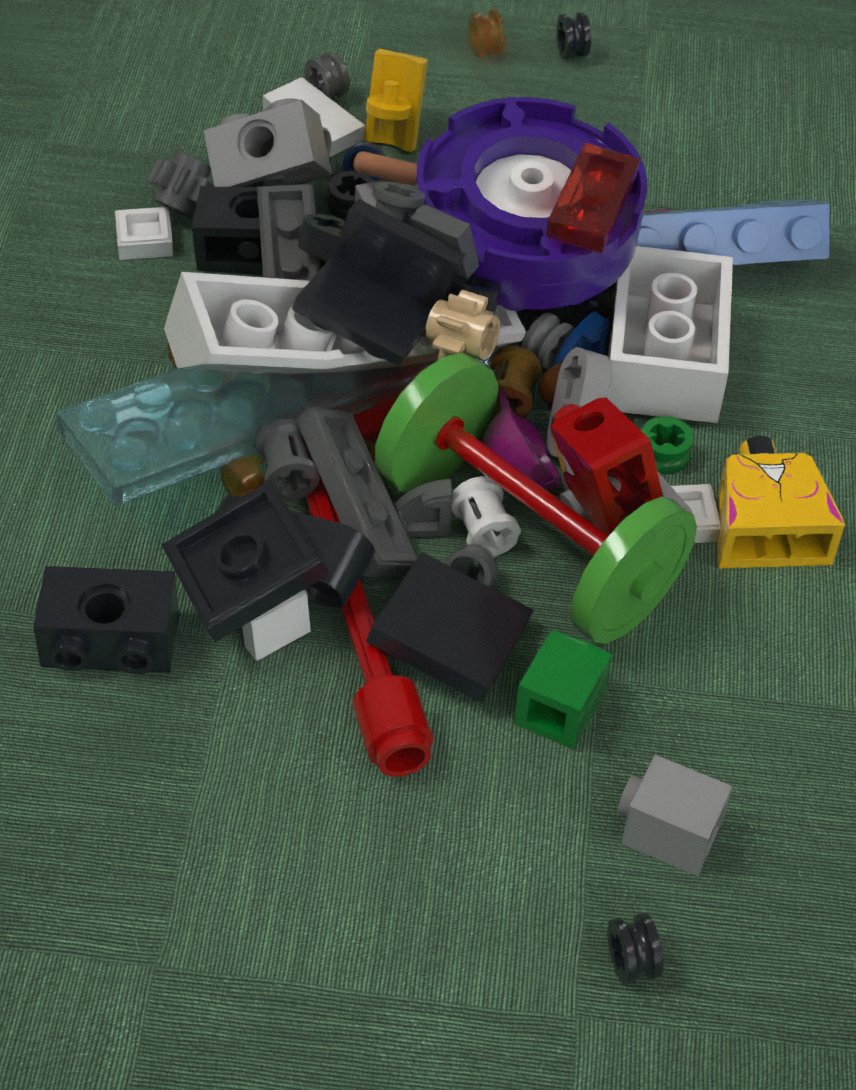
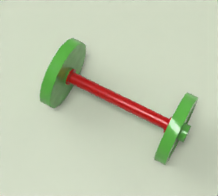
(441, 426)

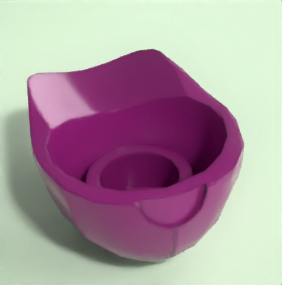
(521, 445)

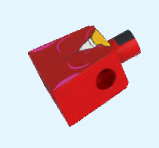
(599, 444)

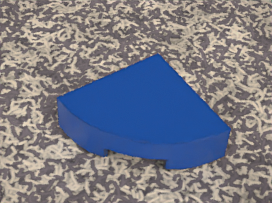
(588, 335)

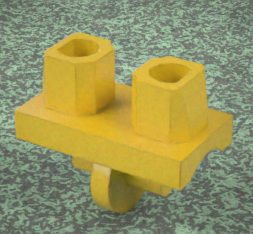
(395, 99)

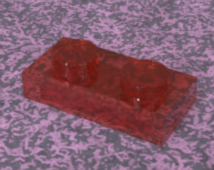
(592, 198)

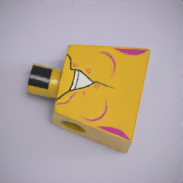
(775, 510)

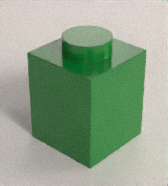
(562, 688)

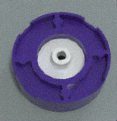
(503, 176)

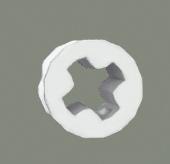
(485, 515)

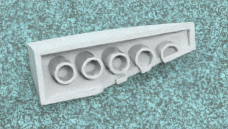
(253, 329)

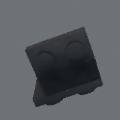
(380, 283)

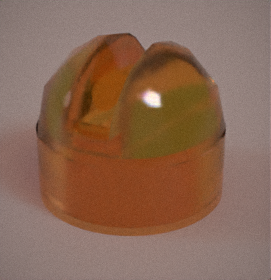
(242, 475)

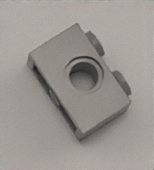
(297, 150)

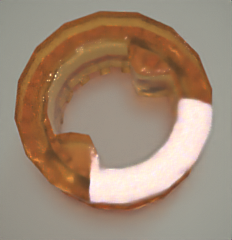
(486, 33)

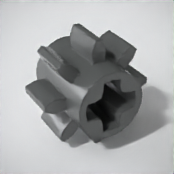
(179, 182)

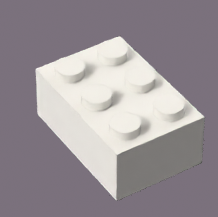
(671, 334)

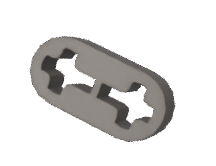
(581, 379)

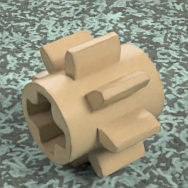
(463, 326)

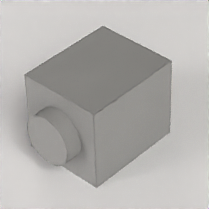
(673, 814)

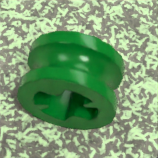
(670, 443)

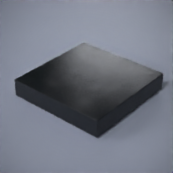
(244, 560)
(450, 626)

